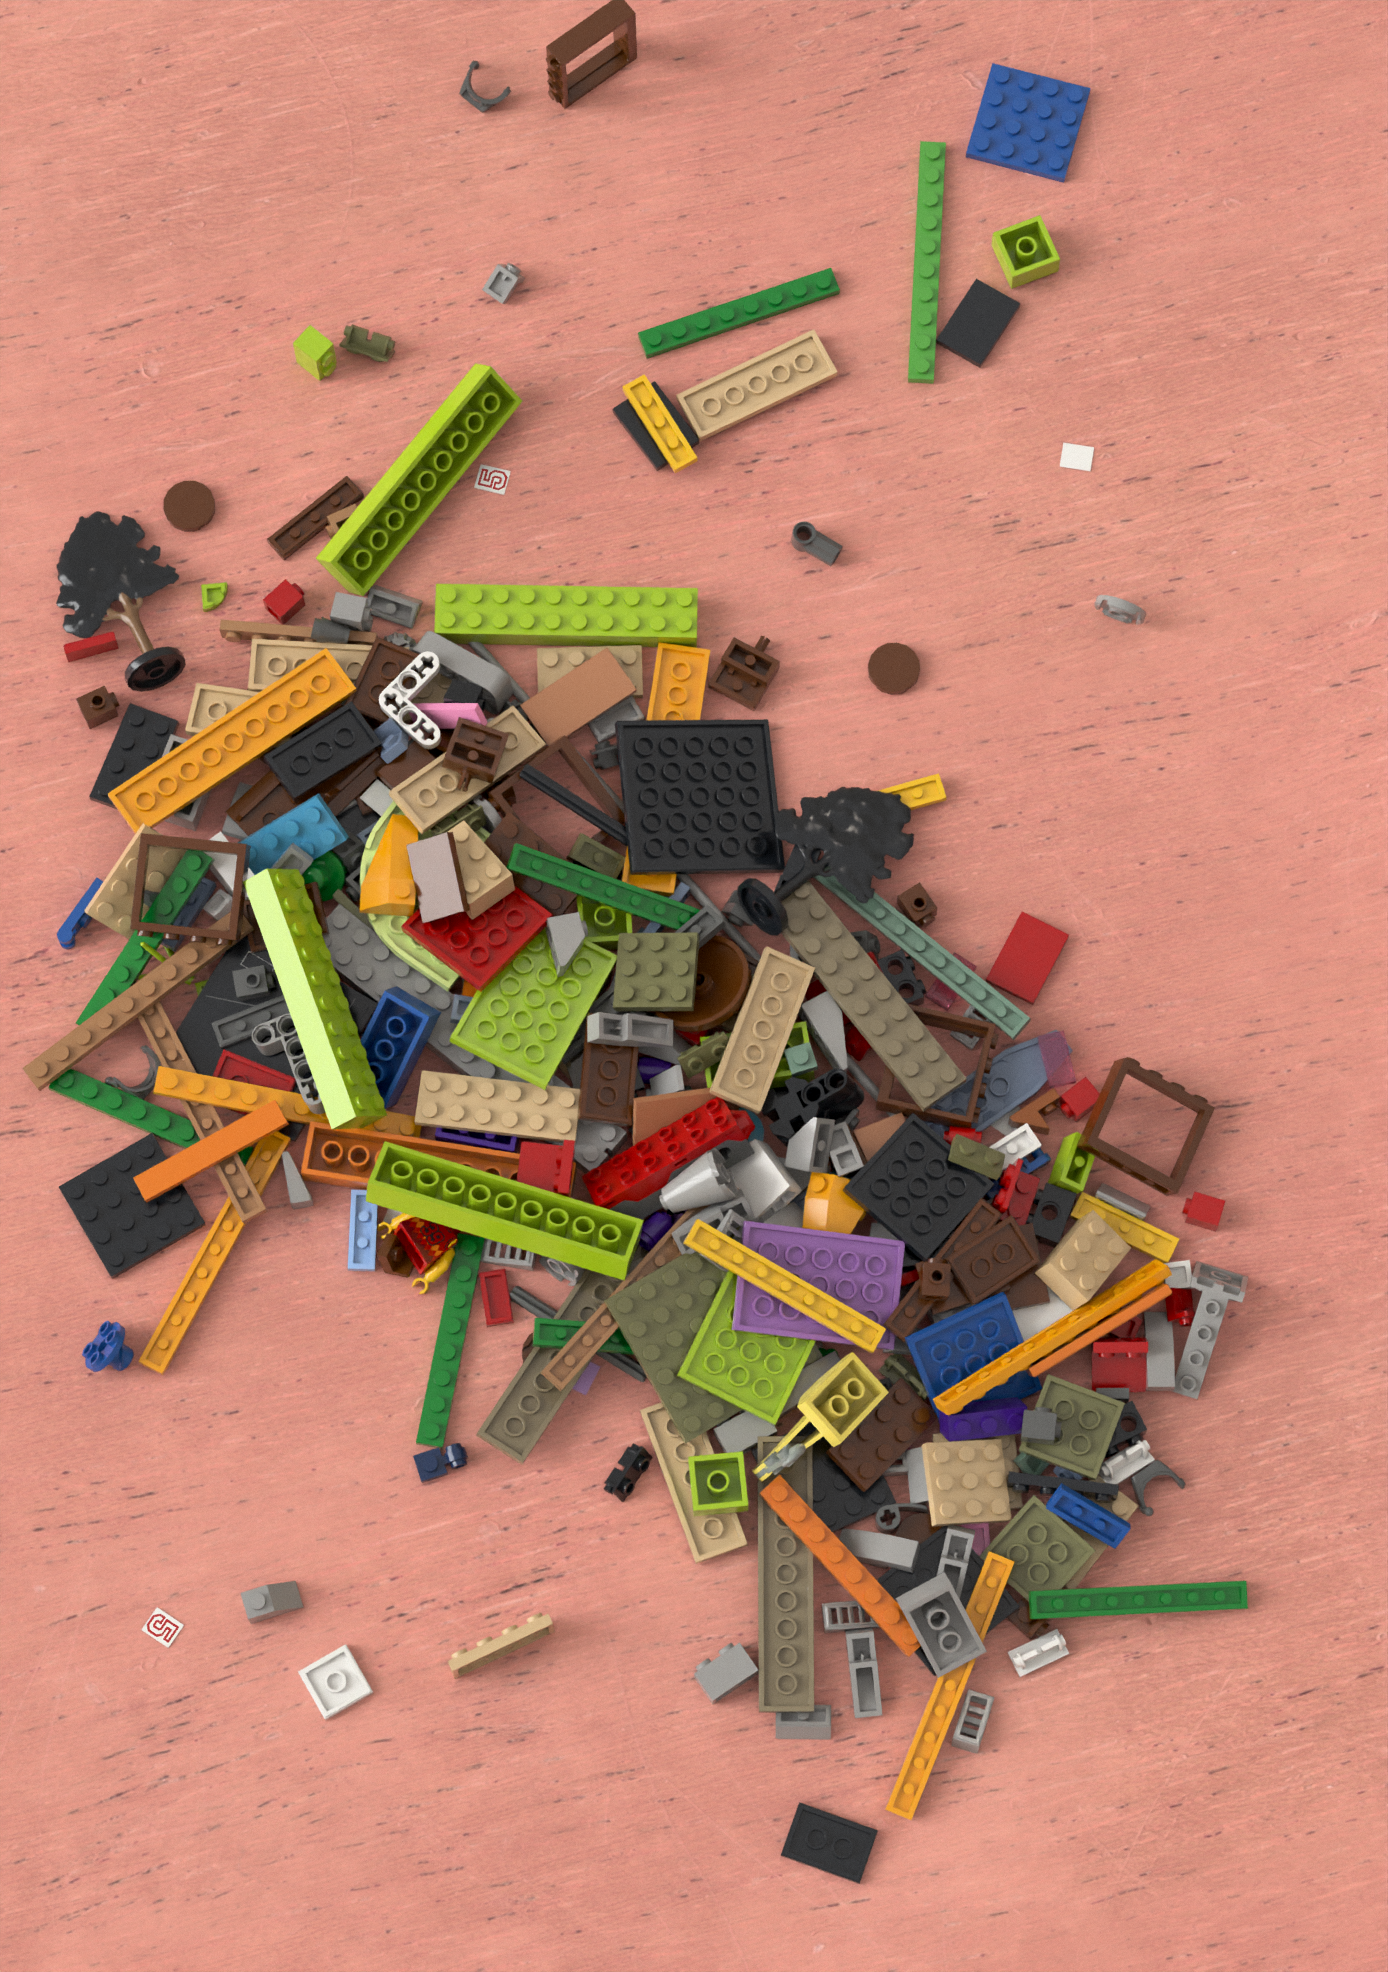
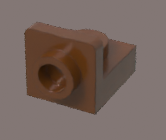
(394, 1258)
(1027, 1626)

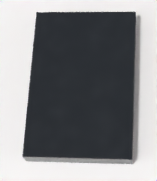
(978, 323)
(635, 427)
(829, 1843)

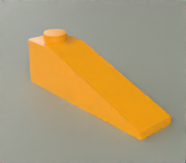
(389, 880)
(828, 1206)

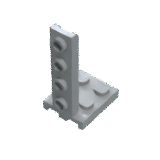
(1217, 1288)

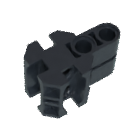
(824, 1097)

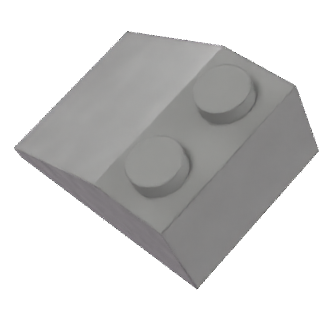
(941, 1624)

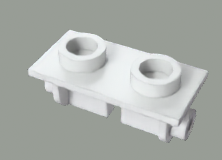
(1126, 1463)
(1038, 1652)

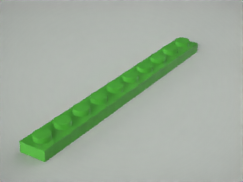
(926, 262)

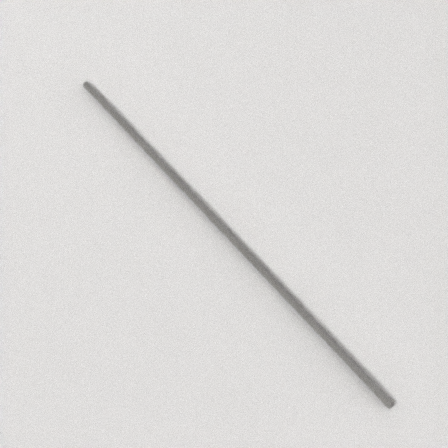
(695, 890)

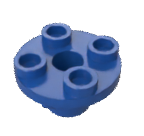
(108, 1349)

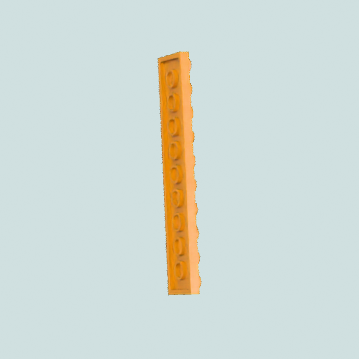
(674, 695)
(232, 742)

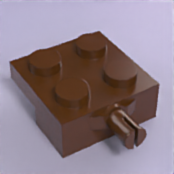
(745, 672)
(474, 752)

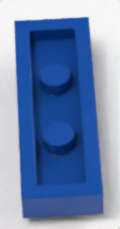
(1088, 1516)

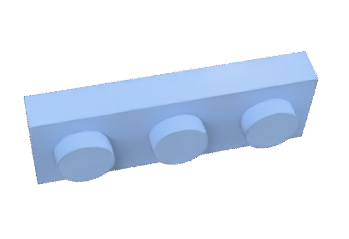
(362, 1233)

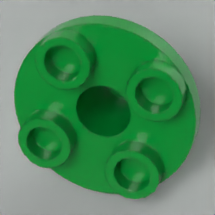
(328, 873)

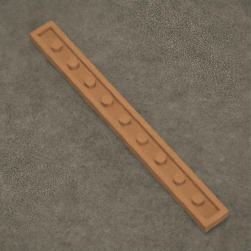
(128, 1006)
(202, 1116)
(601, 1323)

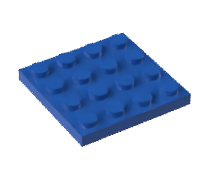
(1028, 122)
(967, 1343)

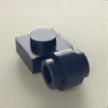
(432, 1463)

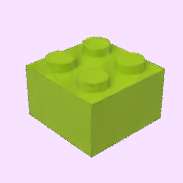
(1025, 252)
(603, 922)
(718, 1483)

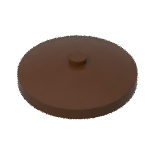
(720, 987)

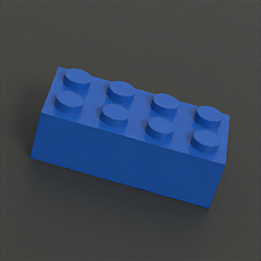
(397, 1040)

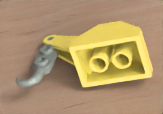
(833, 1406)

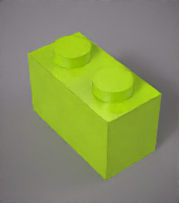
(315, 353)
(1071, 1165)

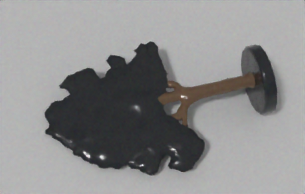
(107, 566)

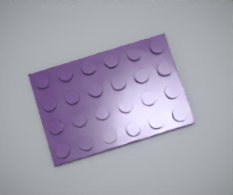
(848, 1267)

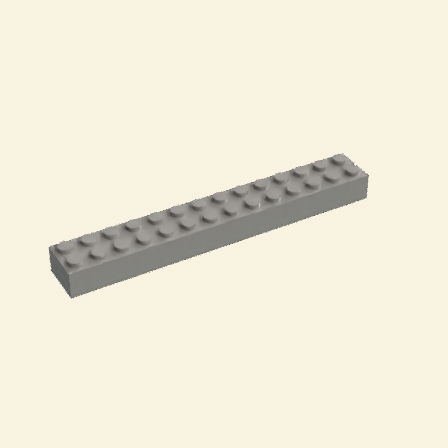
(372, 968)

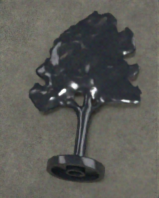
(854, 832)

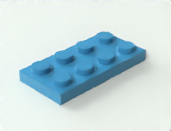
(307, 825)

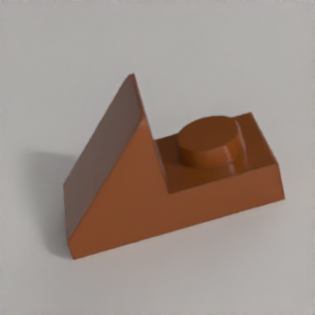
(1032, 1113)

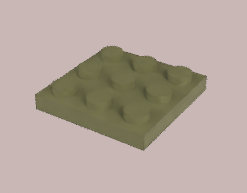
(656, 971)
(1085, 1427)
(1042, 1549)

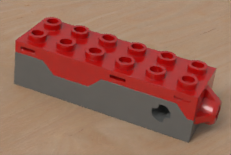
(634, 1178)

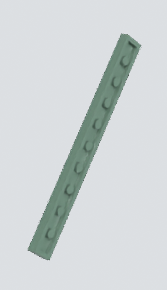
(933, 958)

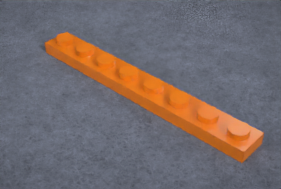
(840, 1563)

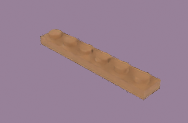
(240, 630)

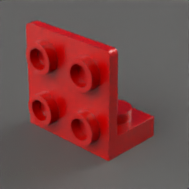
(547, 1166)
(1016, 1193)
(1119, 1363)

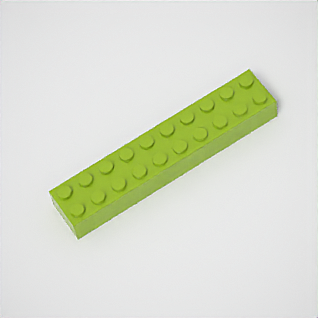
(419, 479)
(566, 615)
(315, 998)
(504, 1210)

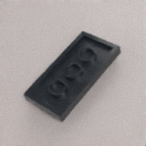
(135, 747)
(322, 751)

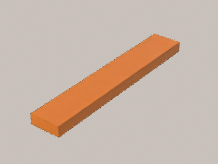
(210, 1151)
(1102, 1328)

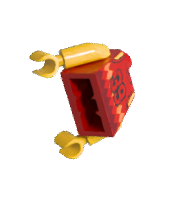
(425, 1243)

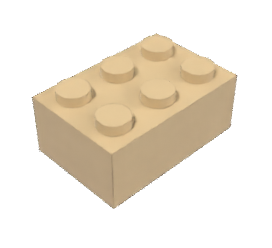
(483, 874)
(1082, 1260)

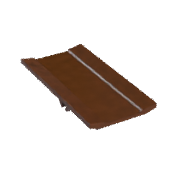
(270, 800)

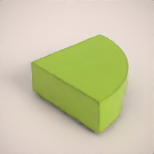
(213, 595)

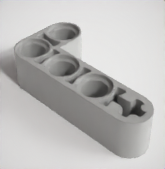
(469, 668)
(290, 1043)

